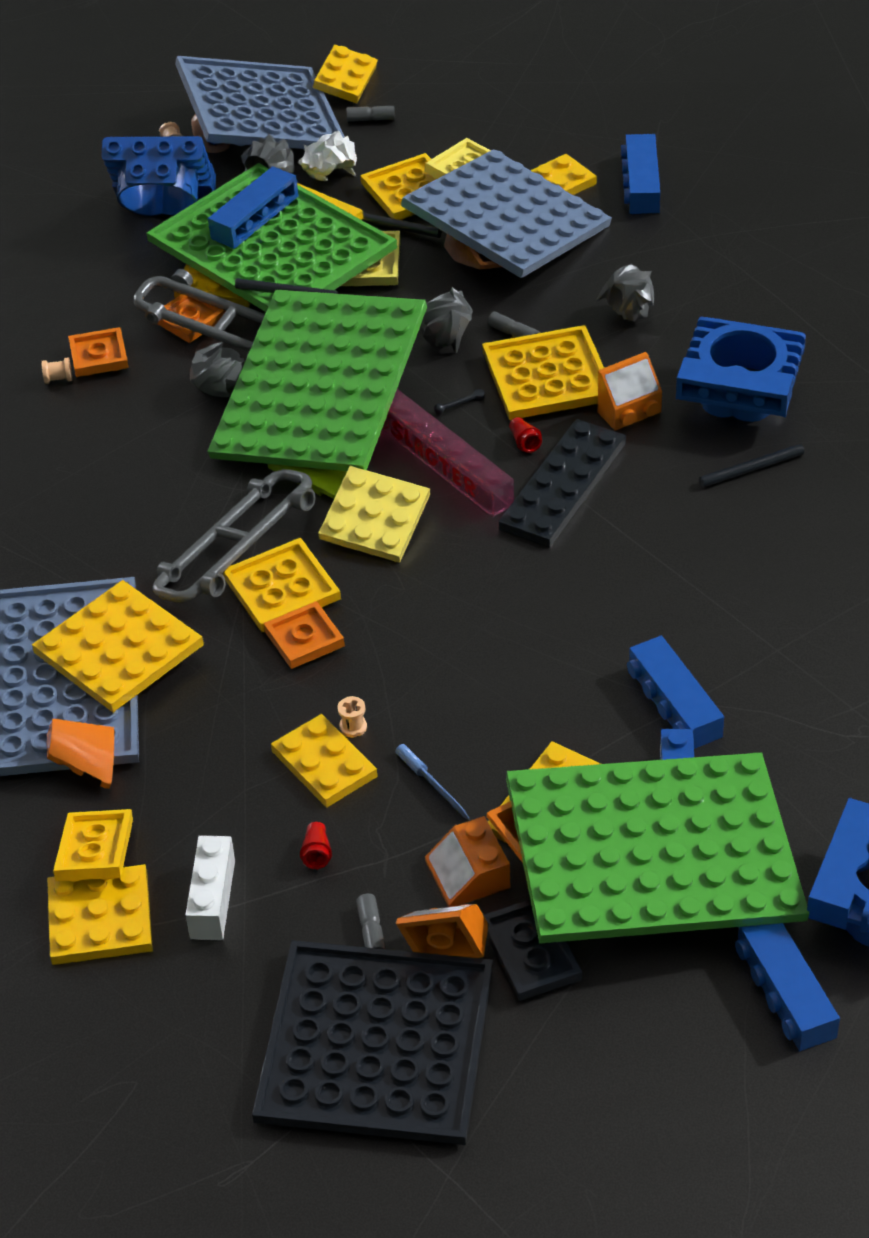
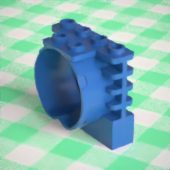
(158, 172)
(716, 372)
(837, 893)

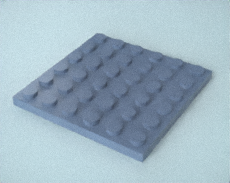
(254, 99)
(506, 212)

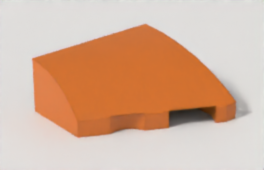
(82, 748)

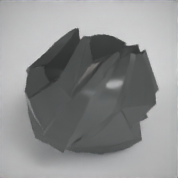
(269, 154)
(629, 292)
(446, 319)
(216, 370)

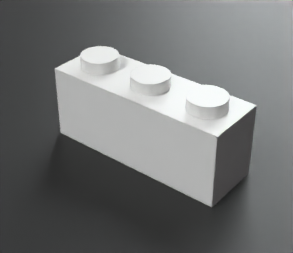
(210, 888)

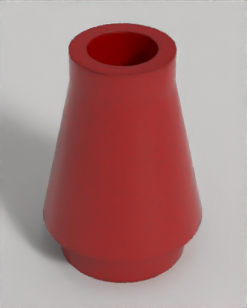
(526, 436)
(316, 847)

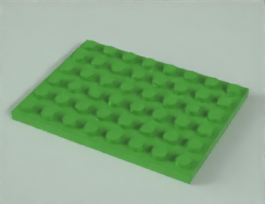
(300, 246)
(318, 380)
(654, 847)

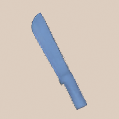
(421, 770)

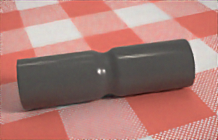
(375, 113)
(509, 325)
(370, 921)

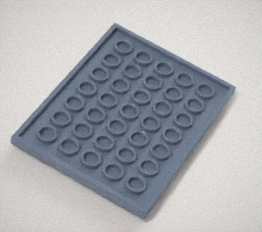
(37, 692)

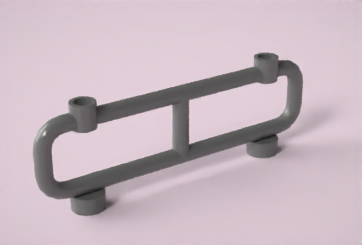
(181, 283)
(213, 581)

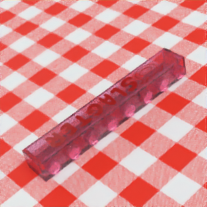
(449, 455)

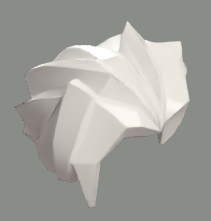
(327, 154)

